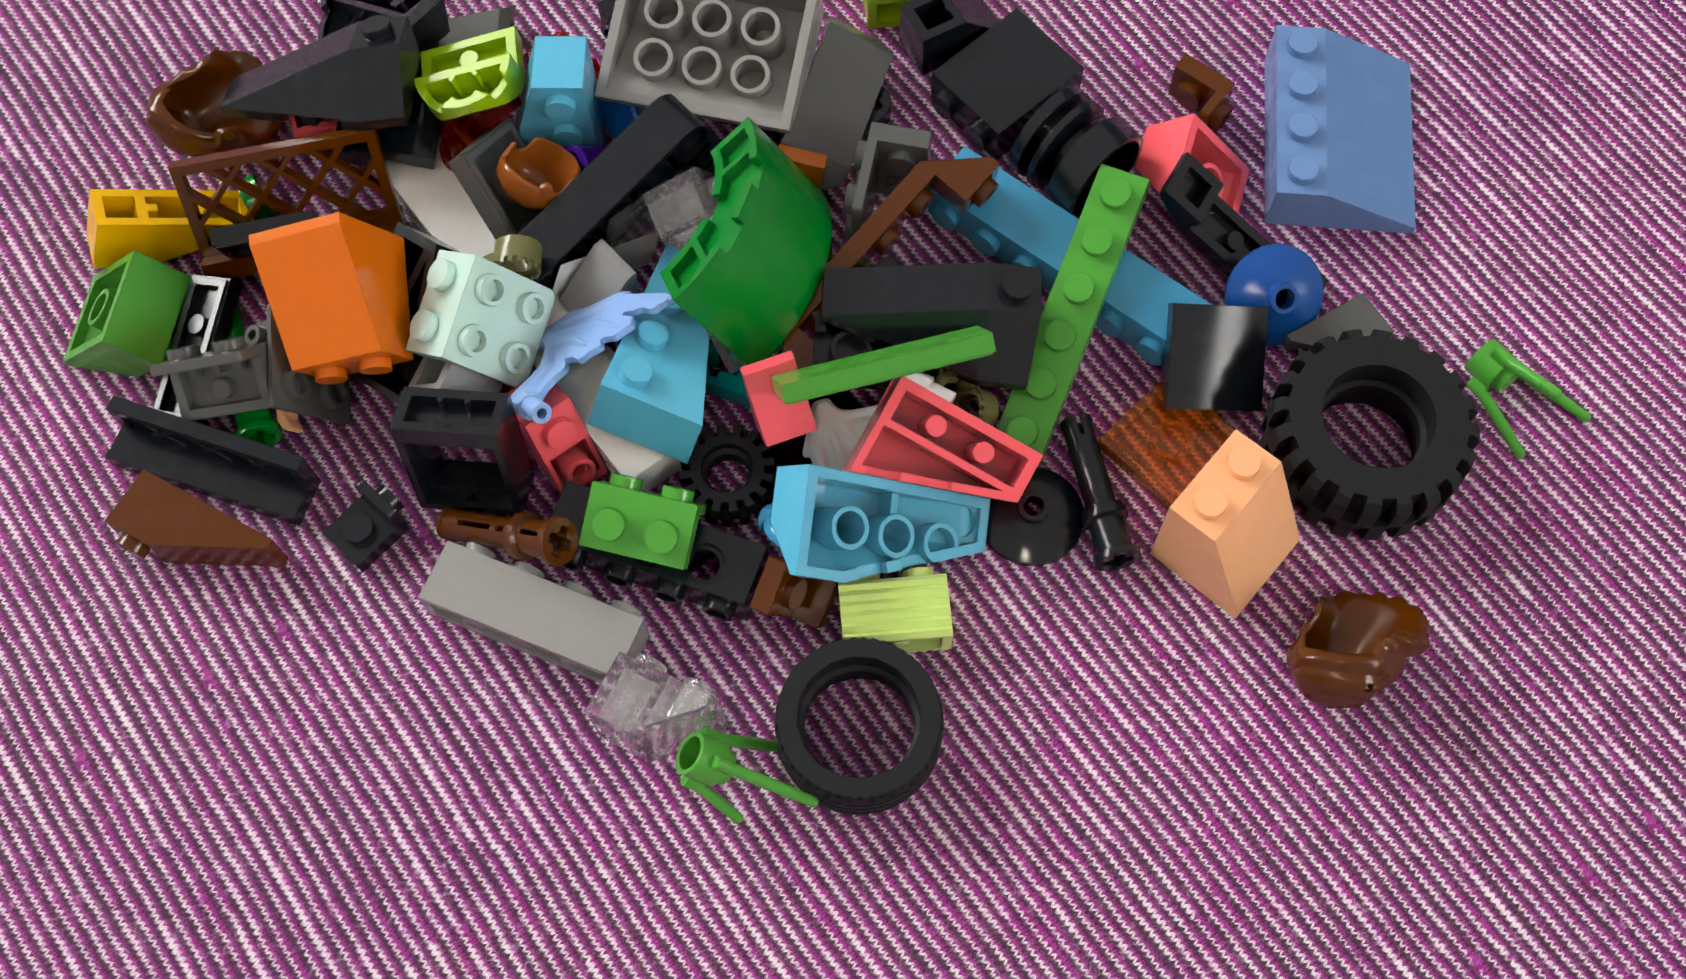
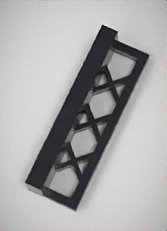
(212, 462)

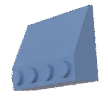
(1337, 134)

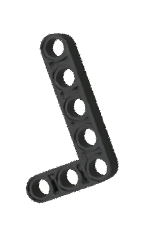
(646, 154)

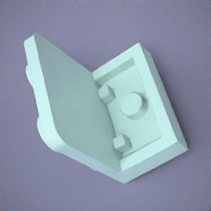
(481, 317)

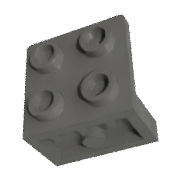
(881, 167)

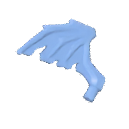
(577, 339)

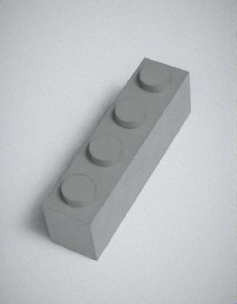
(530, 612)

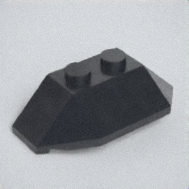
(426, 17)

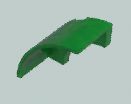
(760, 253)

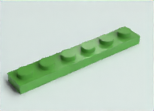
(1075, 305)

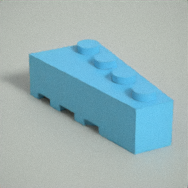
(657, 378)

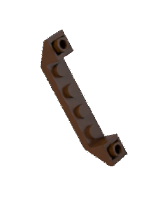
(956, 180)

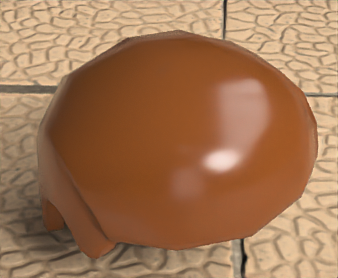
(536, 172)

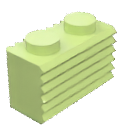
(899, 610)

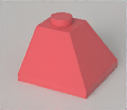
(1170, 139)

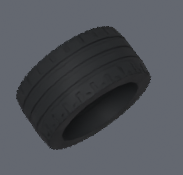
(860, 660)

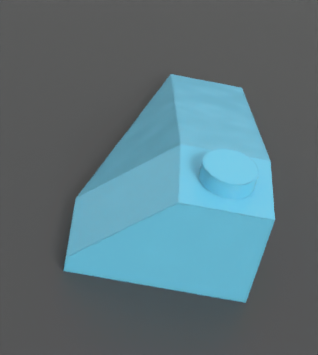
(863, 525)

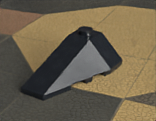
(348, 76)
(936, 299)

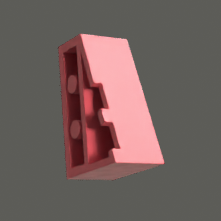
(940, 446)

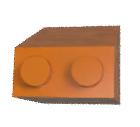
(336, 295)

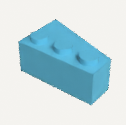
(560, 94)

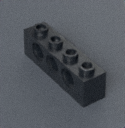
(721, 596)

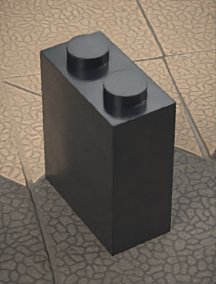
(1002, 82)

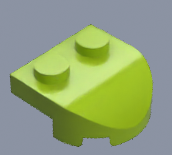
(472, 74)

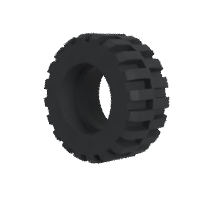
(1402, 384)

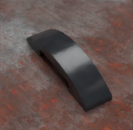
(1208, 220)

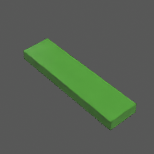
(883, 364)

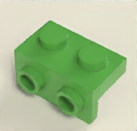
(641, 522)

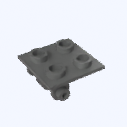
(294, 390)

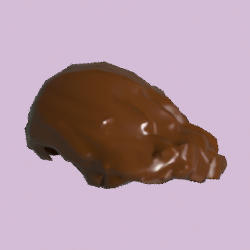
(188, 110)
(1355, 647)

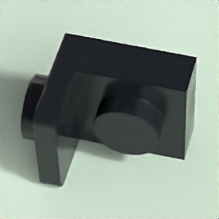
(368, 526)

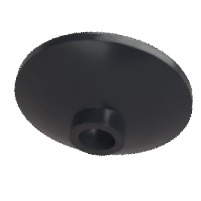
(1042, 537)

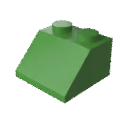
(128, 317)

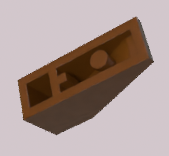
(185, 530)

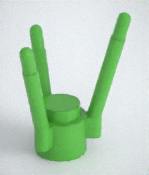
(1497, 369)
(708, 761)

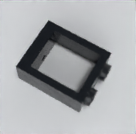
(467, 420)

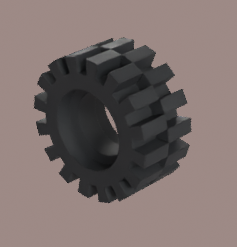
(736, 447)

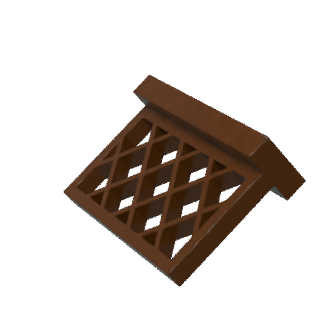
(219, 265)

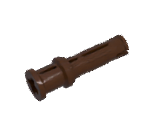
(521, 536)

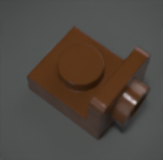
(1202, 90)
(793, 596)

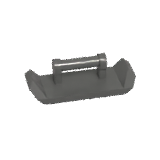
(839, 97)

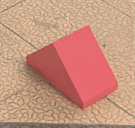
(772, 416)

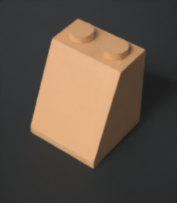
(1230, 525)

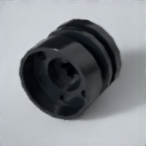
(1068, 144)

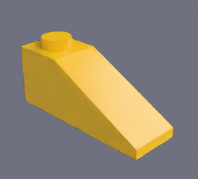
(146, 222)

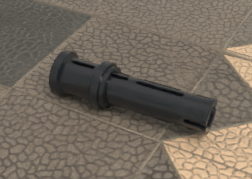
(1103, 512)

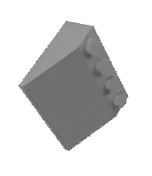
(713, 56)

